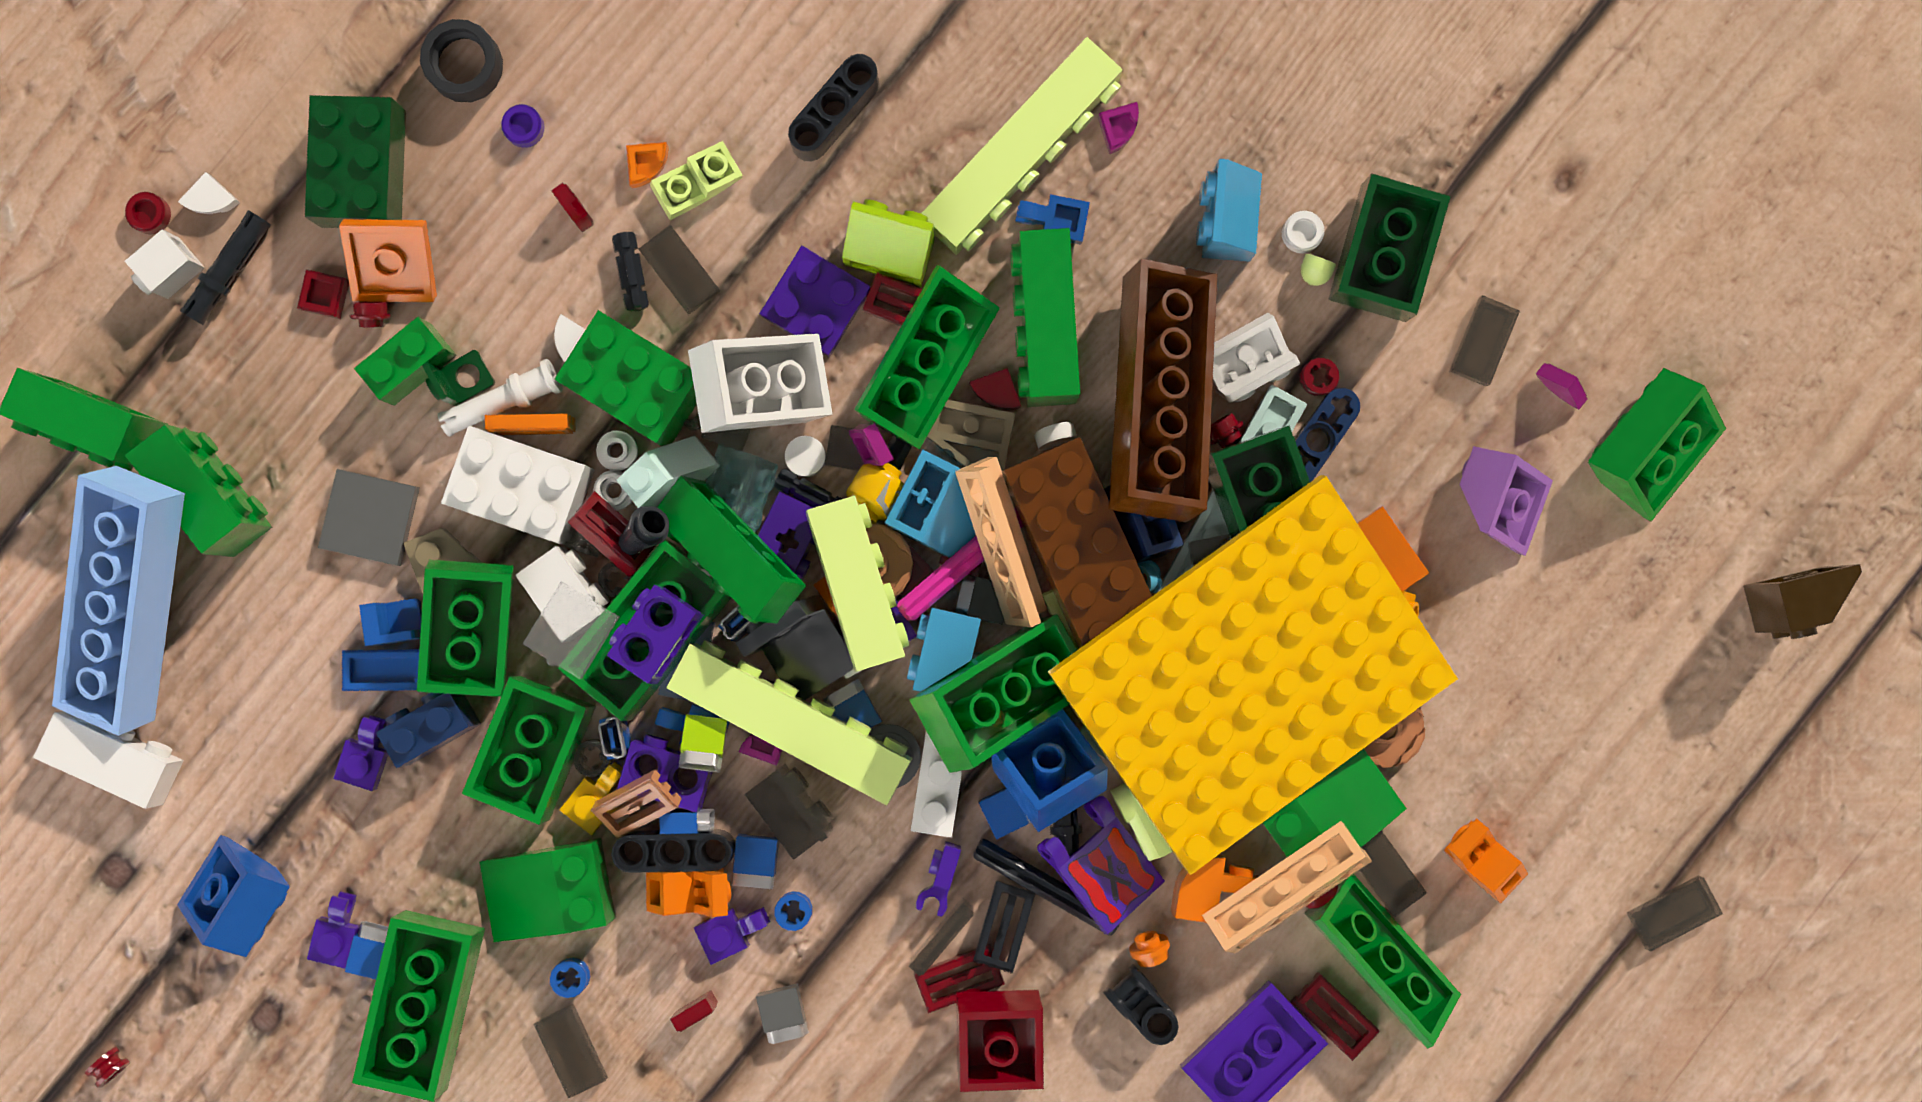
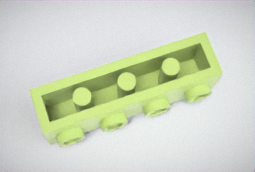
(856, 584)

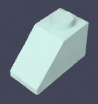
(660, 468)

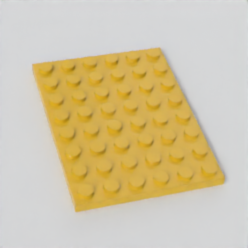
(1254, 674)

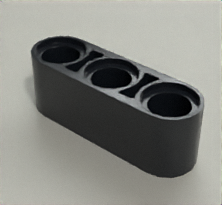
(835, 89)
(655, 857)

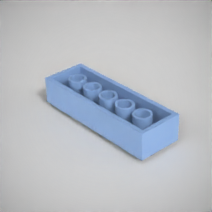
(117, 598)

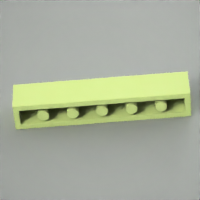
(1023, 145)
(789, 722)

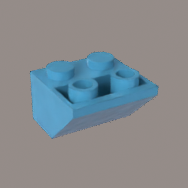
(1231, 212)
(932, 507)
(946, 646)

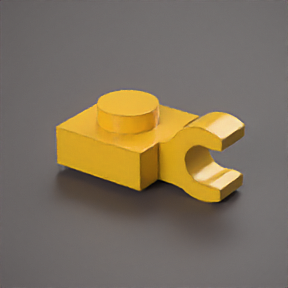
(581, 801)

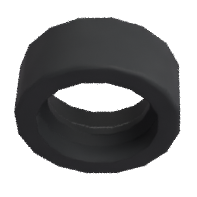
(439, 39)

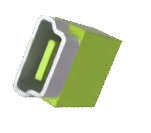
(703, 743)

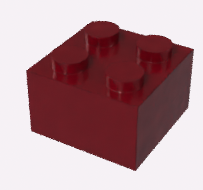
(1000, 1040)

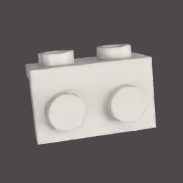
(1251, 359)

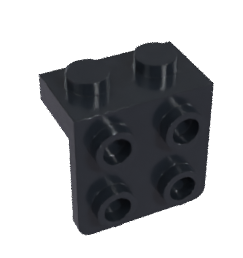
(802, 647)

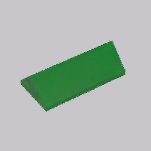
(927, 358)
(1387, 959)

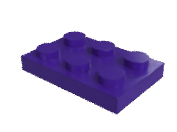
(1254, 1050)

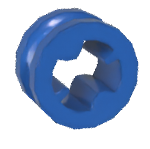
(782, 916)
(576, 988)

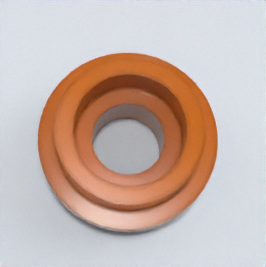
(1150, 949)

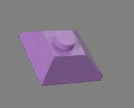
(1504, 496)

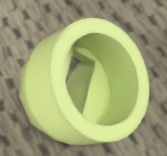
(1316, 270)

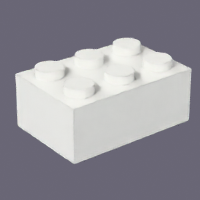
(759, 382)
(517, 485)

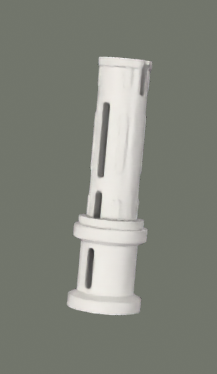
(518, 391)

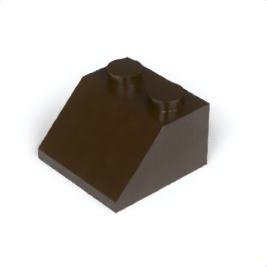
(1800, 601)

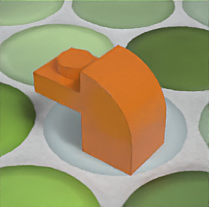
(1485, 860)
(1202, 890)
(688, 893)

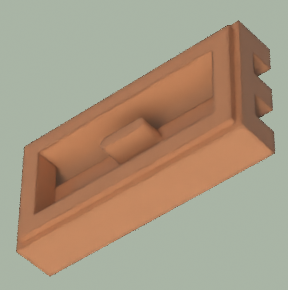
(657, 790)

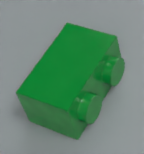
(397, 365)

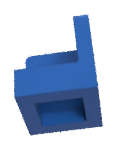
(391, 622)

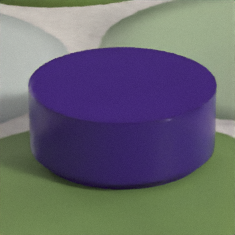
(522, 125)

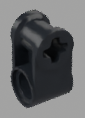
(1138, 1001)

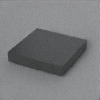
(368, 517)

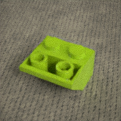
(888, 242)

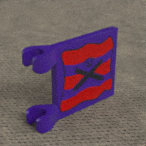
(1107, 871)

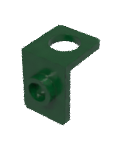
(444, 381)

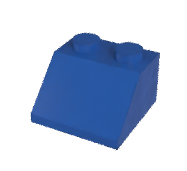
(232, 898)

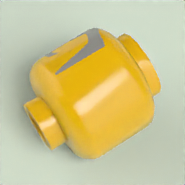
(876, 488)

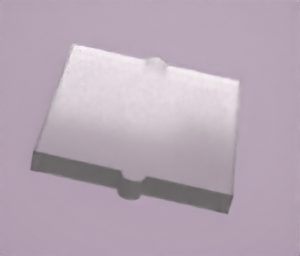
(571, 630)

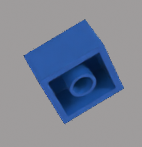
(1051, 770)

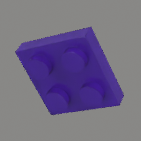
(815, 299)

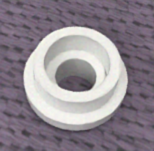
(629, 455)
(602, 485)

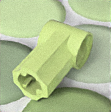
(1146, 833)

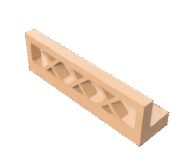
(1001, 542)
(1286, 888)

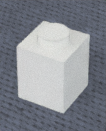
(163, 265)

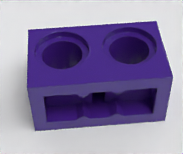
(663, 641)
(668, 769)

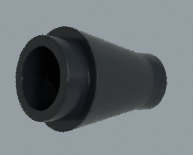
(645, 529)

